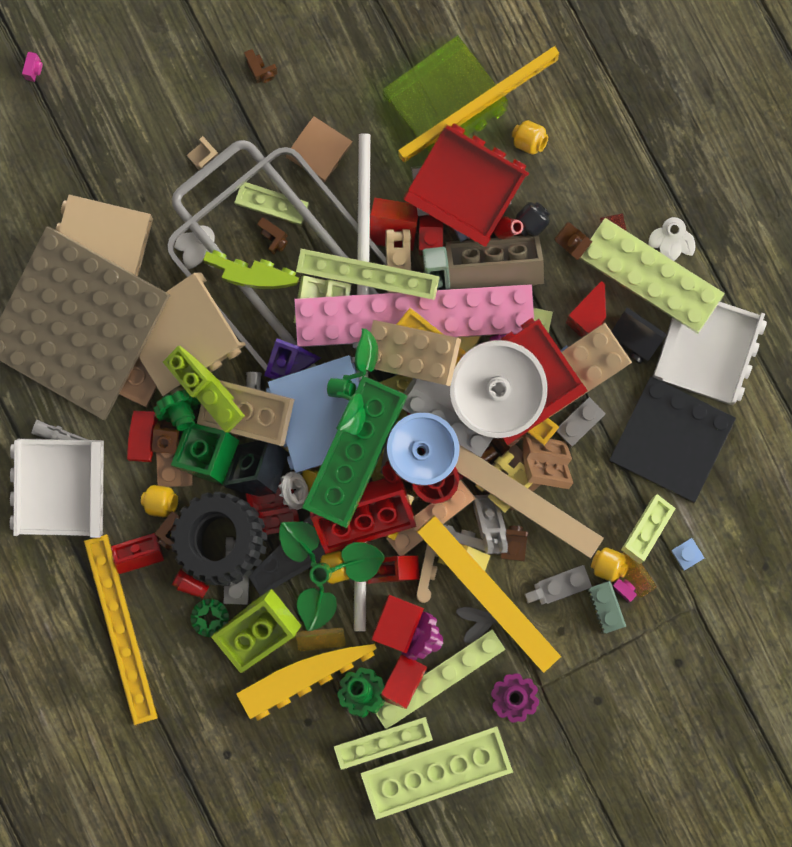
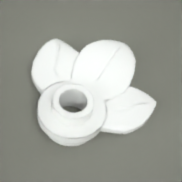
(672, 244)
(193, 248)

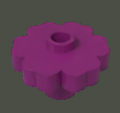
(425, 639)
(527, 700)

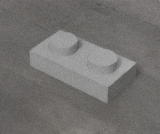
(580, 422)

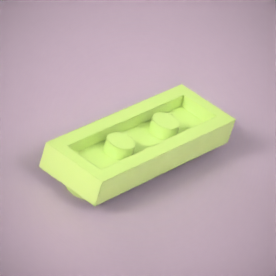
(268, 203)
(648, 529)

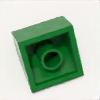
(205, 452)

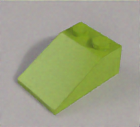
(256, 631)

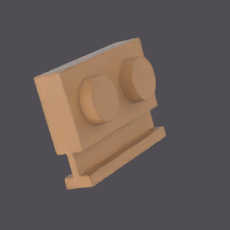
(169, 475)

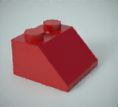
(589, 313)

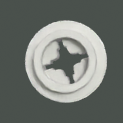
(293, 481)

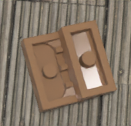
(320, 148)
(547, 463)

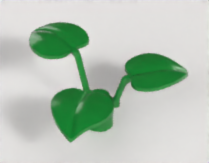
(365, 360)
(359, 558)

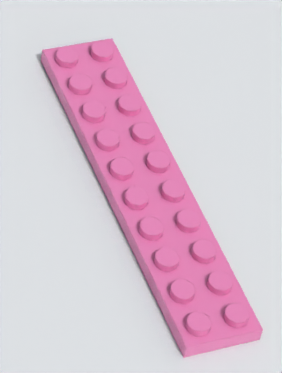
(453, 313)

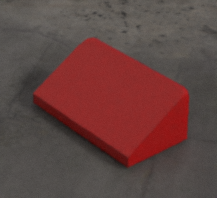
(137, 553)
(403, 682)

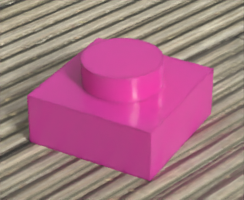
(32, 67)
(625, 589)

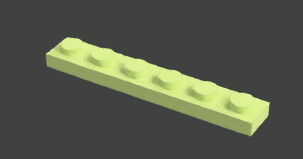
(367, 274)
(445, 676)

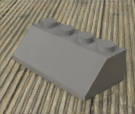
(436, 400)

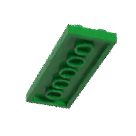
(354, 457)

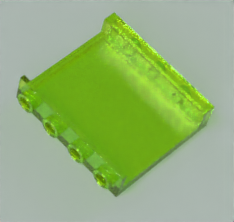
(441, 87)

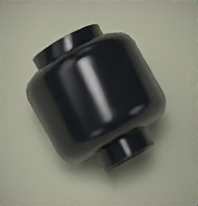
(534, 218)

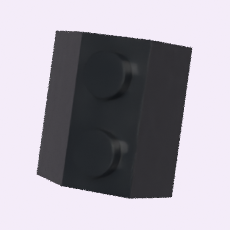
(637, 336)
(256, 468)

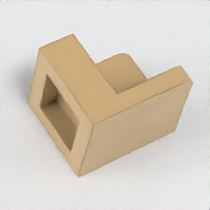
(202, 154)

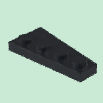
(280, 568)

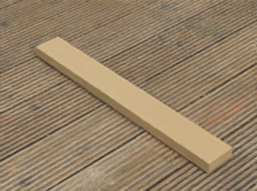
(527, 503)

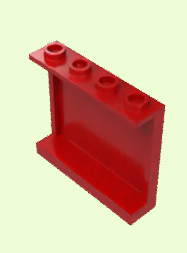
(466, 184)
(562, 381)

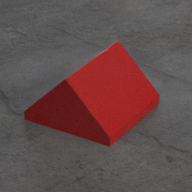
(392, 216)
(397, 624)

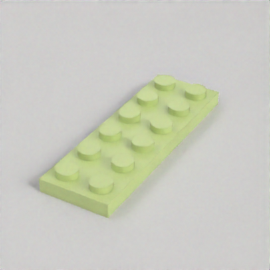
(652, 276)
(436, 772)

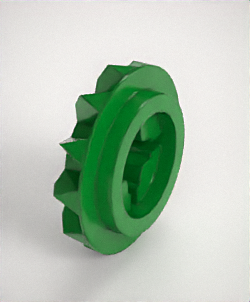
(201, 609)

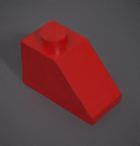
(430, 233)
(397, 570)

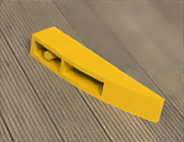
(298, 678)

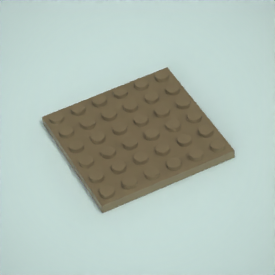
(78, 322)

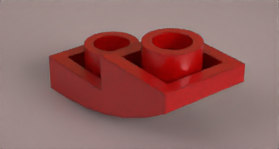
(141, 436)

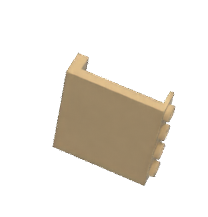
(107, 230)
(193, 323)

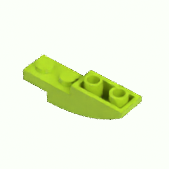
(260, 276)
(205, 387)

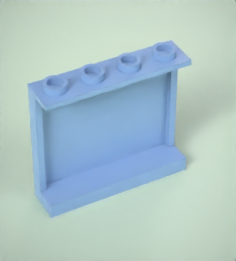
(313, 411)

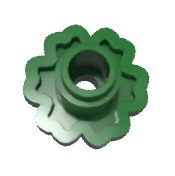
(177, 409)
(369, 700)

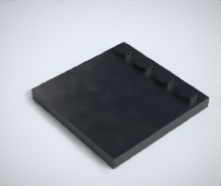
(672, 439)

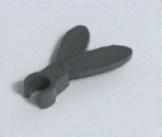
(483, 619)

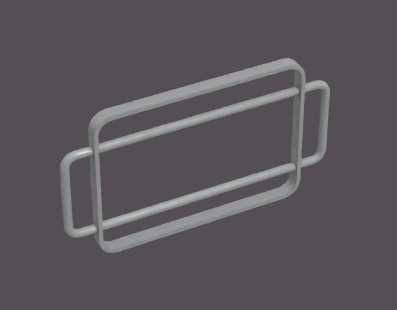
(263, 163)

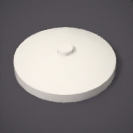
(498, 389)

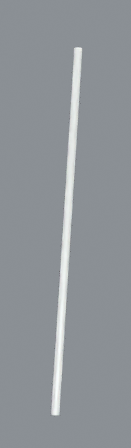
(363, 255)

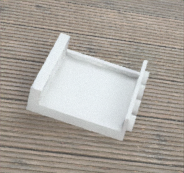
(715, 358)
(57, 487)

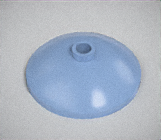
(432, 435)

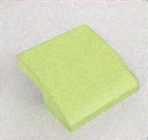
(316, 288)

